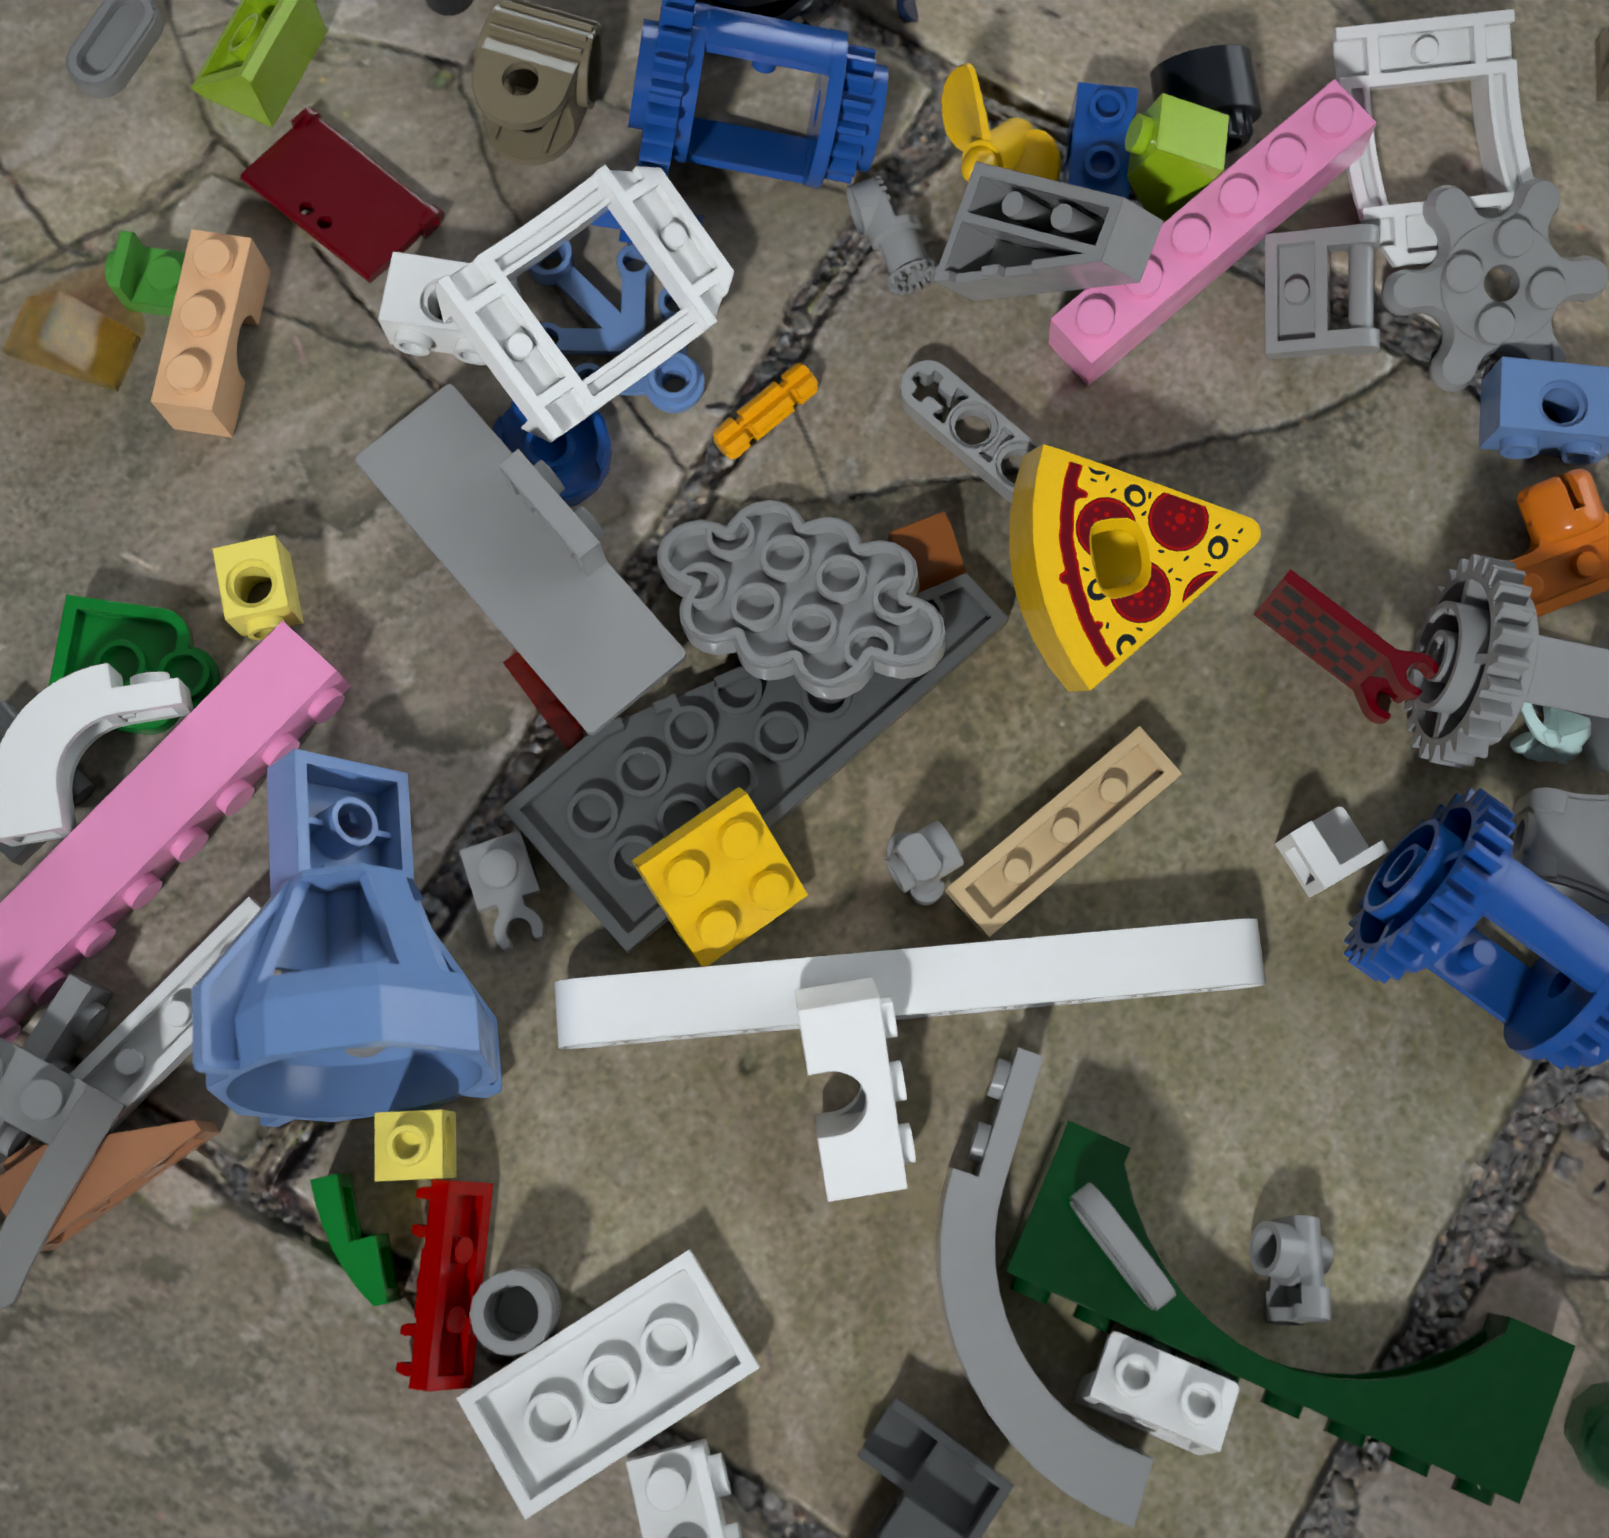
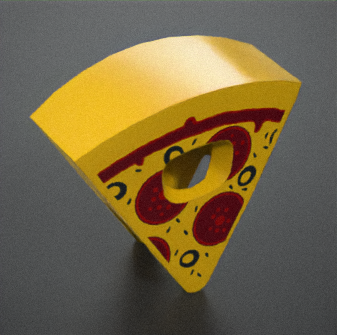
(1109, 559)

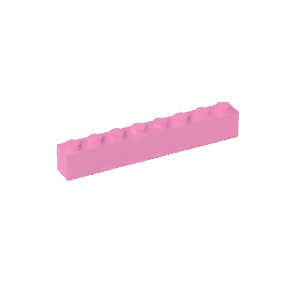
(159, 817)

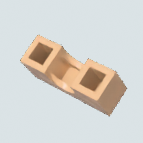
(198, 369)

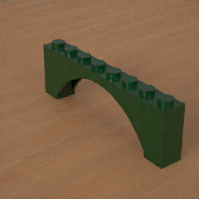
(1462, 1409)

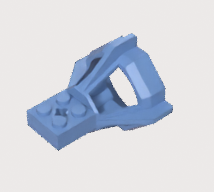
(351, 963)

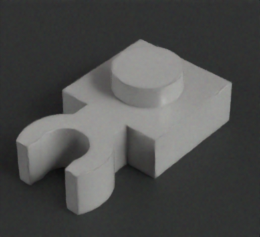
(502, 879)

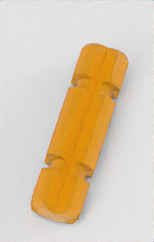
(765, 411)

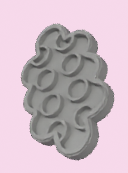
(801, 599)

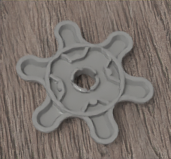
(1454, 281)

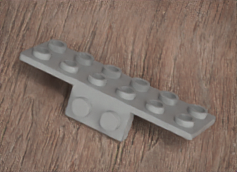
(523, 557)

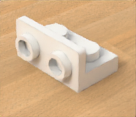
(1159, 1395)
(681, 1492)

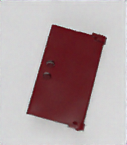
(356, 203)

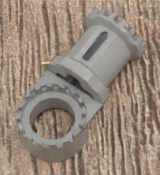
(891, 235)

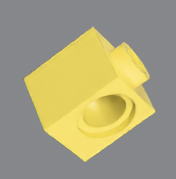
(244, 566)
(415, 1145)

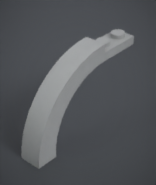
(1054, 1441)

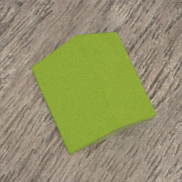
(261, 57)

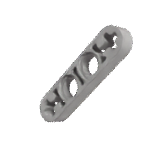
(981, 458)

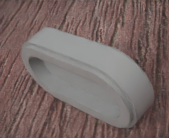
(113, 46)
(1122, 1247)

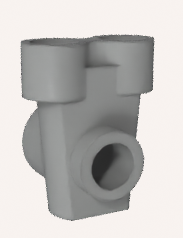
(921, 861)
(1296, 1262)

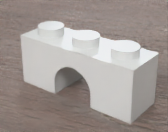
(862, 1143)

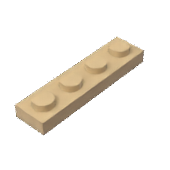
(1063, 832)

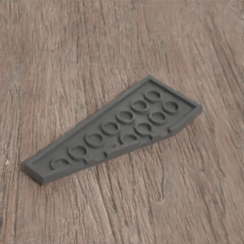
(690, 750)

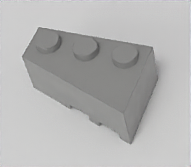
(1042, 237)

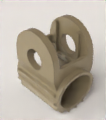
(533, 72)

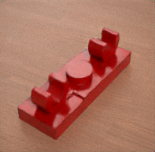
(446, 1284)

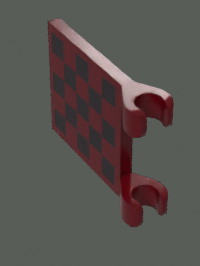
(1343, 645)

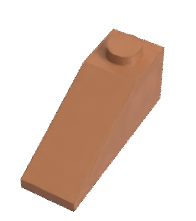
(120, 1169)

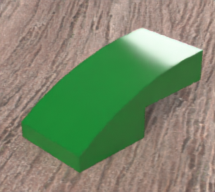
(364, 1260)

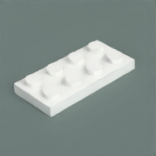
(608, 1383)

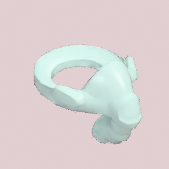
(1559, 735)

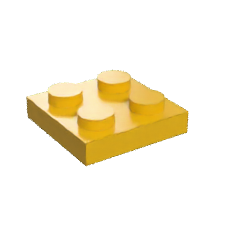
(720, 877)

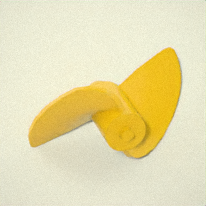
(1009, 145)

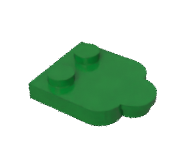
(133, 642)

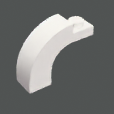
(54, 733)

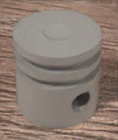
(515, 1310)

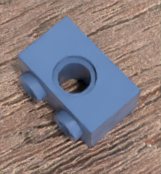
(1514, 415)

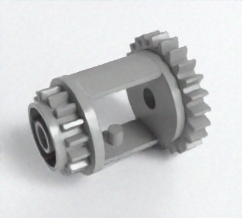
(1493, 663)

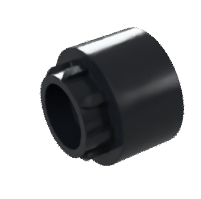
(1216, 79)

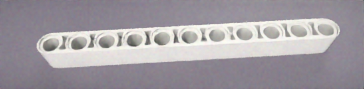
(918, 980)

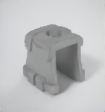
(1566, 843)

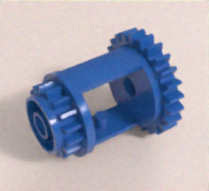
(843, 110)
(1425, 914)

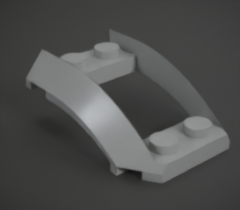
(73, 1124)

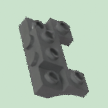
(940, 1481)

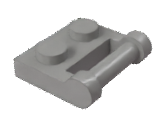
(1300, 292)

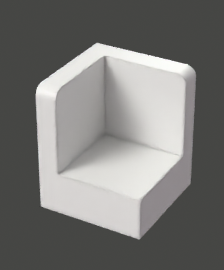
(1327, 851)

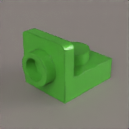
(143, 276)

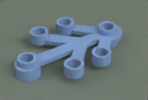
(619, 329)

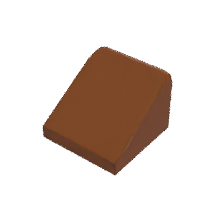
(933, 548)

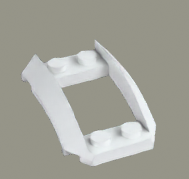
(1432, 53)
(515, 341)

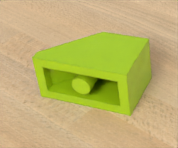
(1174, 153)

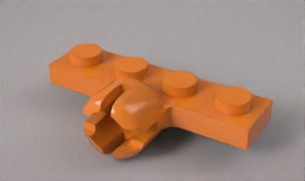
(1567, 541)

